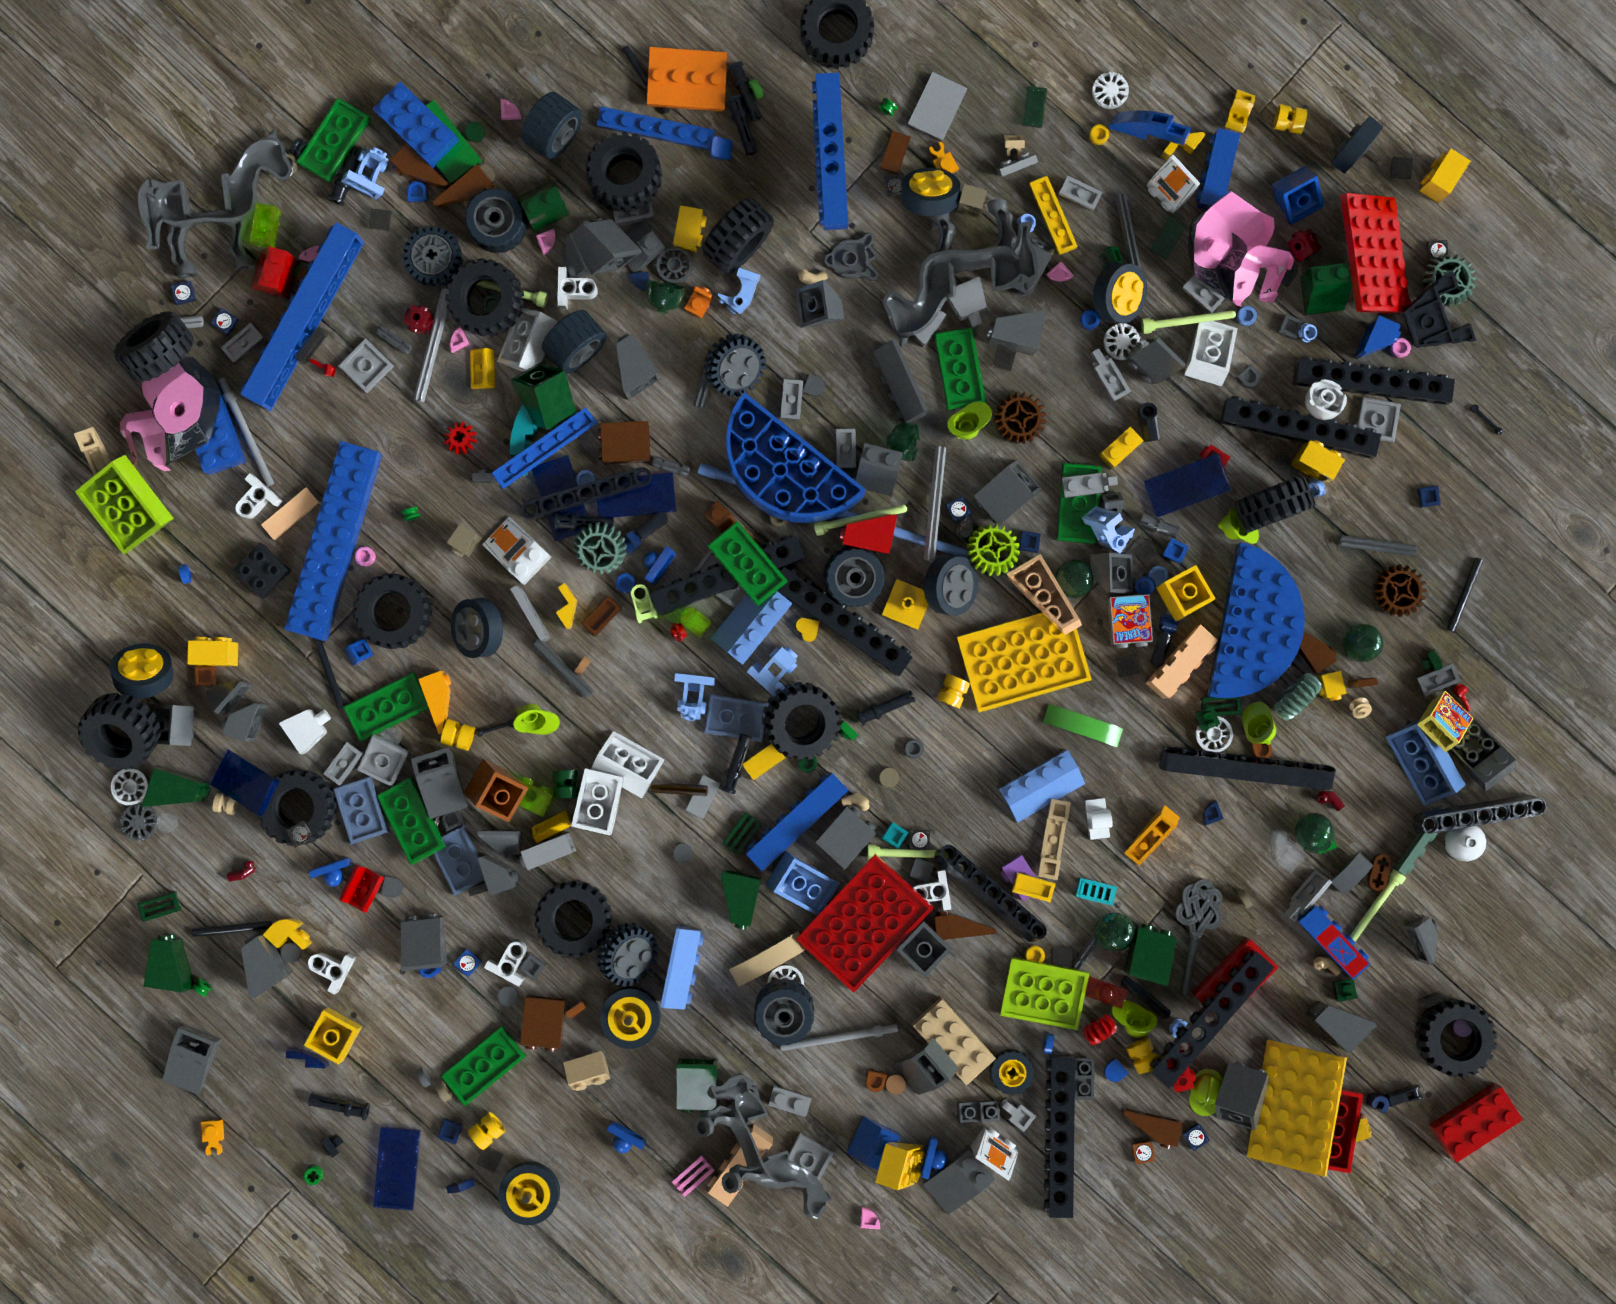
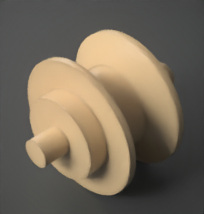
(1360, 707)

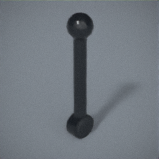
(1475, 408)
(479, 732)

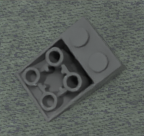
(1483, 756)
(439, 782)
(190, 1058)
(926, 1067)

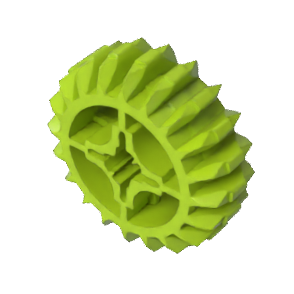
(978, 553)

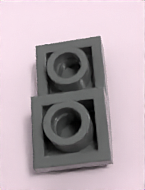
(1352, 873)
(1084, 1079)
(978, 1111)

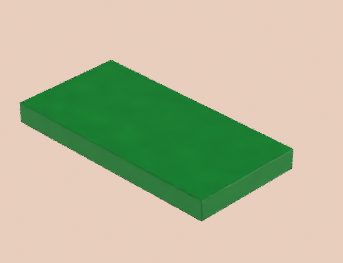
(333, 140)
(460, 157)
(959, 368)
(1072, 509)
(747, 563)
(386, 707)
(411, 821)
(483, 1065)

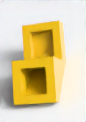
(1240, 111)
(1189, 146)
(567, 613)

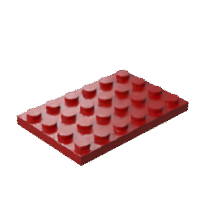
(1375, 253)
(864, 923)

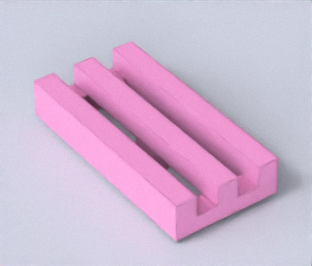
(680, 1187)

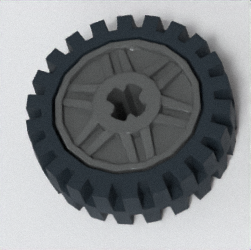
(443, 265)

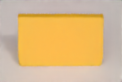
(482, 368)
(1364, 1130)

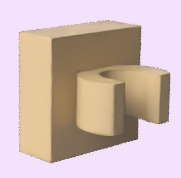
(1014, 141)

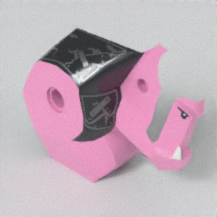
(1231, 246)
(181, 415)

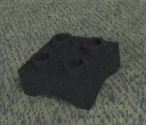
(261, 570)

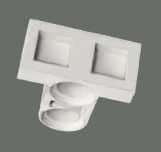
(577, 292)
(251, 499)
(1098, 818)
(928, 890)
(514, 960)
(327, 969)

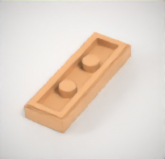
(290, 513)

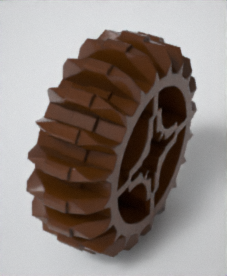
(1019, 410)
(1404, 584)

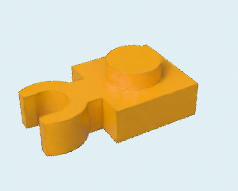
(943, 160)
(212, 1133)

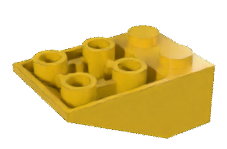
(900, 1165)

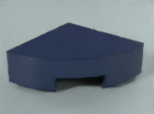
(640, 280)
(1212, 813)
(456, 1188)

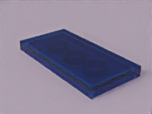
(556, 477)
(1187, 485)
(648, 500)
(245, 782)
(397, 1168)

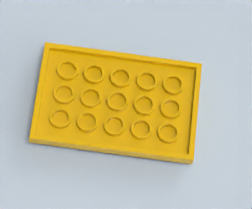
(1021, 661)
(1298, 1108)

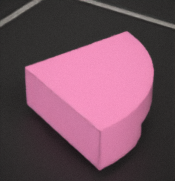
(509, 111)
(546, 240)
(309, 254)
(1060, 273)
(458, 340)
(869, 1219)

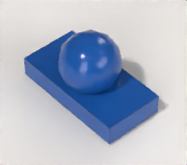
(658, 564)
(332, 874)
(625, 1138)
(933, 1158)

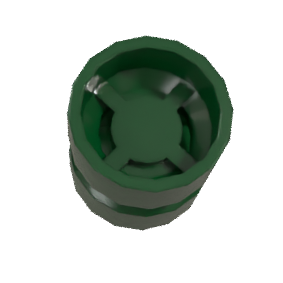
(565, 791)

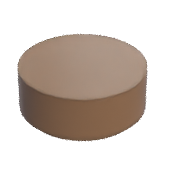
(582, 665)
(895, 1084)

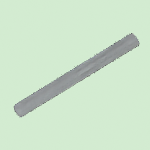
(432, 347)
(934, 504)

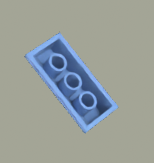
(749, 625)
(1425, 764)
(1041, 784)
(681, 967)

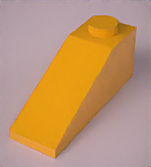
(437, 695)
(1152, 835)

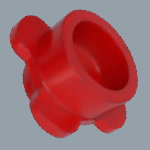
(678, 631)

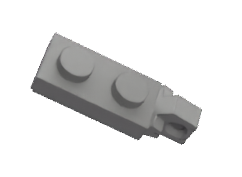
(1109, 375)
(1087, 484)
(1307, 895)

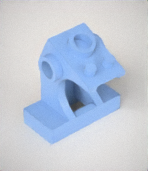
(373, 159)
(749, 282)
(1104, 529)
(784, 659)
(694, 683)

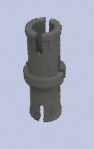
(1159, 525)

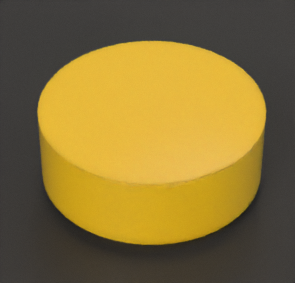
(1099, 134)
(1034, 953)

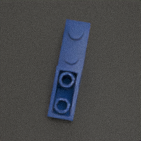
(1157, 124)

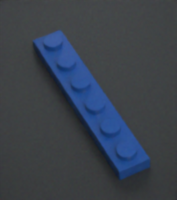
(655, 128)
(543, 448)

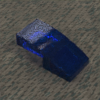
(312, 1059)

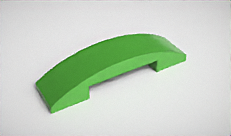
(1082, 725)

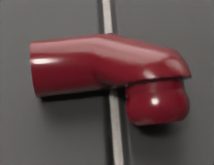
(1330, 797)
(242, 874)

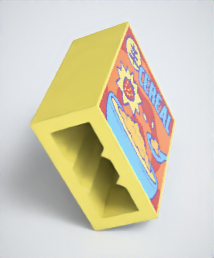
(1445, 721)

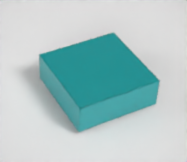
(895, 835)

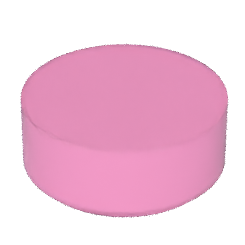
(1400, 348)
(365, 556)

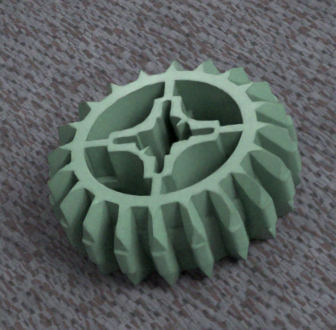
(1464, 288)
(592, 546)
(1297, 696)

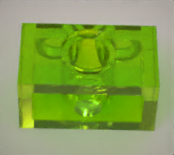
(265, 225)
(695, 621)
(542, 800)

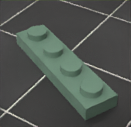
(1415, 850)

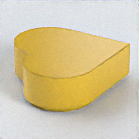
(808, 628)

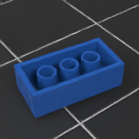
(416, 124)
(223, 448)

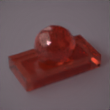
(1106, 992)

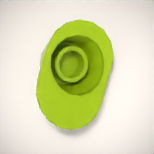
(969, 420)
(1233, 529)
(534, 720)
(1258, 723)
(1136, 1019)
(1205, 1092)

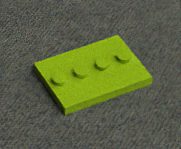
(1044, 993)

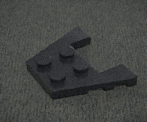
(1428, 320)

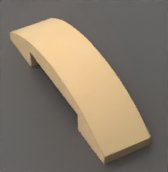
(93, 449)
(1053, 839)
(767, 960)

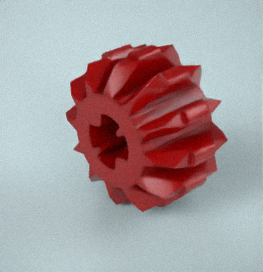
(466, 441)
(1099, 1029)

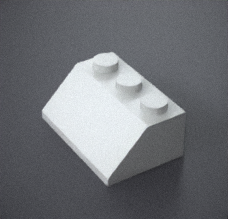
(524, 340)
(628, 760)

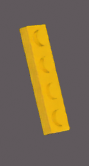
(1053, 215)

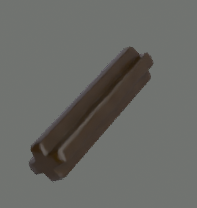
(682, 789)

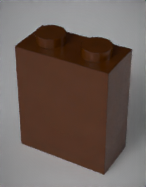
(624, 442)
(543, 1022)

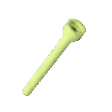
(539, 299)
(1149, 325)
(824, 526)
(872, 849)
(1394, 879)

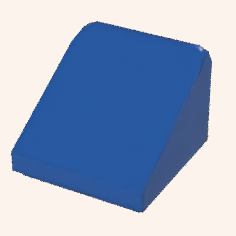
(721, 148)
(358, 651)

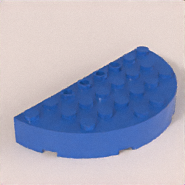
(829, 152)
(782, 470)
(1258, 626)

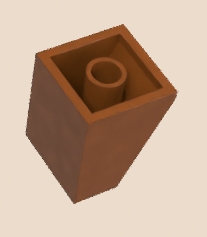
(495, 790)

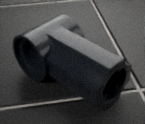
(1149, 425)

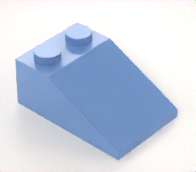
(802, 883)

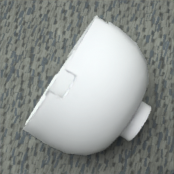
(1325, 400)
(1465, 843)

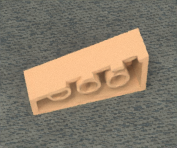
(1043, 590)
(1182, 662)
(762, 1141)

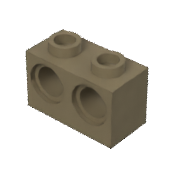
(972, 201)
(463, 541)

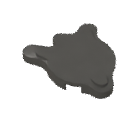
(852, 258)

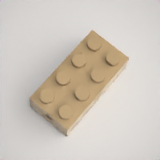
(955, 1039)

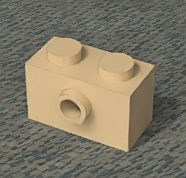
(586, 1071)

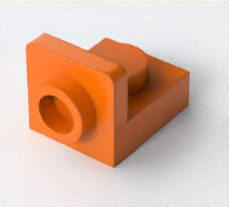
(699, 301)

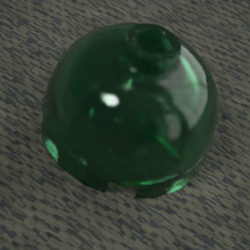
(664, 296)
(904, 440)
(1074, 578)
(1363, 642)
(1314, 832)
(1114, 931)

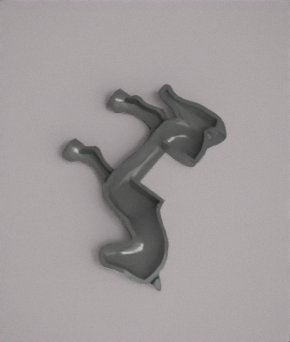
(173, 207)
(939, 270)
(773, 1171)

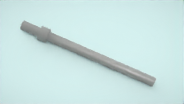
(230, 398)
(876, 1031)

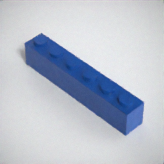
(793, 825)

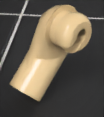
(809, 278)
(856, 799)
(1325, 962)

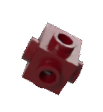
(1304, 244)
(423, 324)

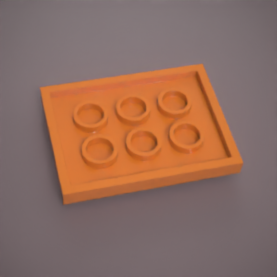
(687, 79)

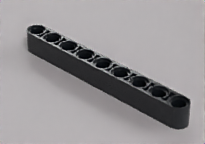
(1247, 768)

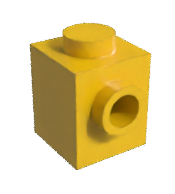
(1332, 685)

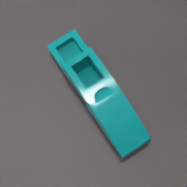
(522, 428)

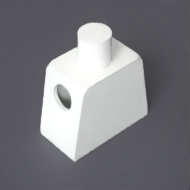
(305, 729)

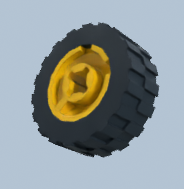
(1020, 1080)

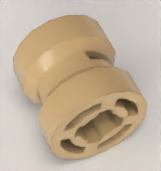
(225, 804)

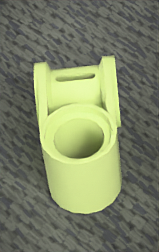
(643, 605)

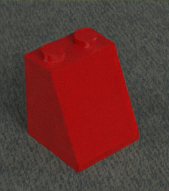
(274, 272)
(870, 534)

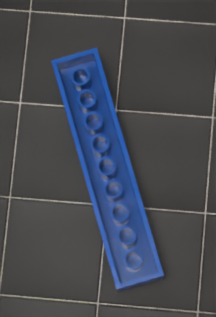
(302, 316)
(333, 541)

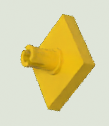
(906, 604)

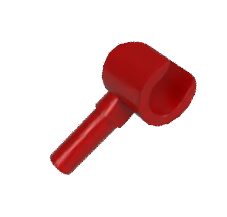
(328, 369)
(1460, 691)

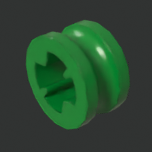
(888, 107)
(410, 514)
(202, 987)
(308, 1180)

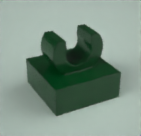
(1112, 254)
(1433, 660)
(1206, 718)
(1345, 990)

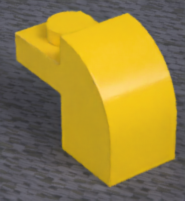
(287, 928)

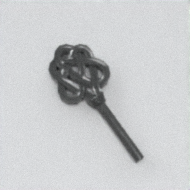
(1204, 922)

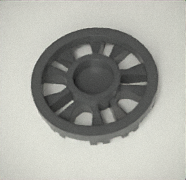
(674, 265)
(138, 822)

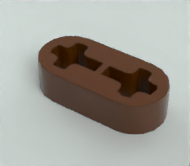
(1384, 872)

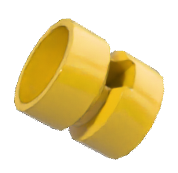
(1296, 122)
(953, 691)
(459, 735)
(1142, 1054)
(482, 1136)

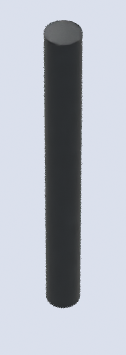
(640, 71)
(1465, 594)
(329, 673)
(231, 928)

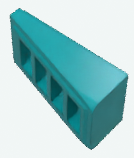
(1080, 887)

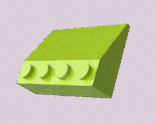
(124, 504)

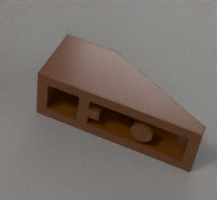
(413, 167)
(465, 188)
(723, 519)
(1316, 653)
(955, 926)
(1160, 1128)

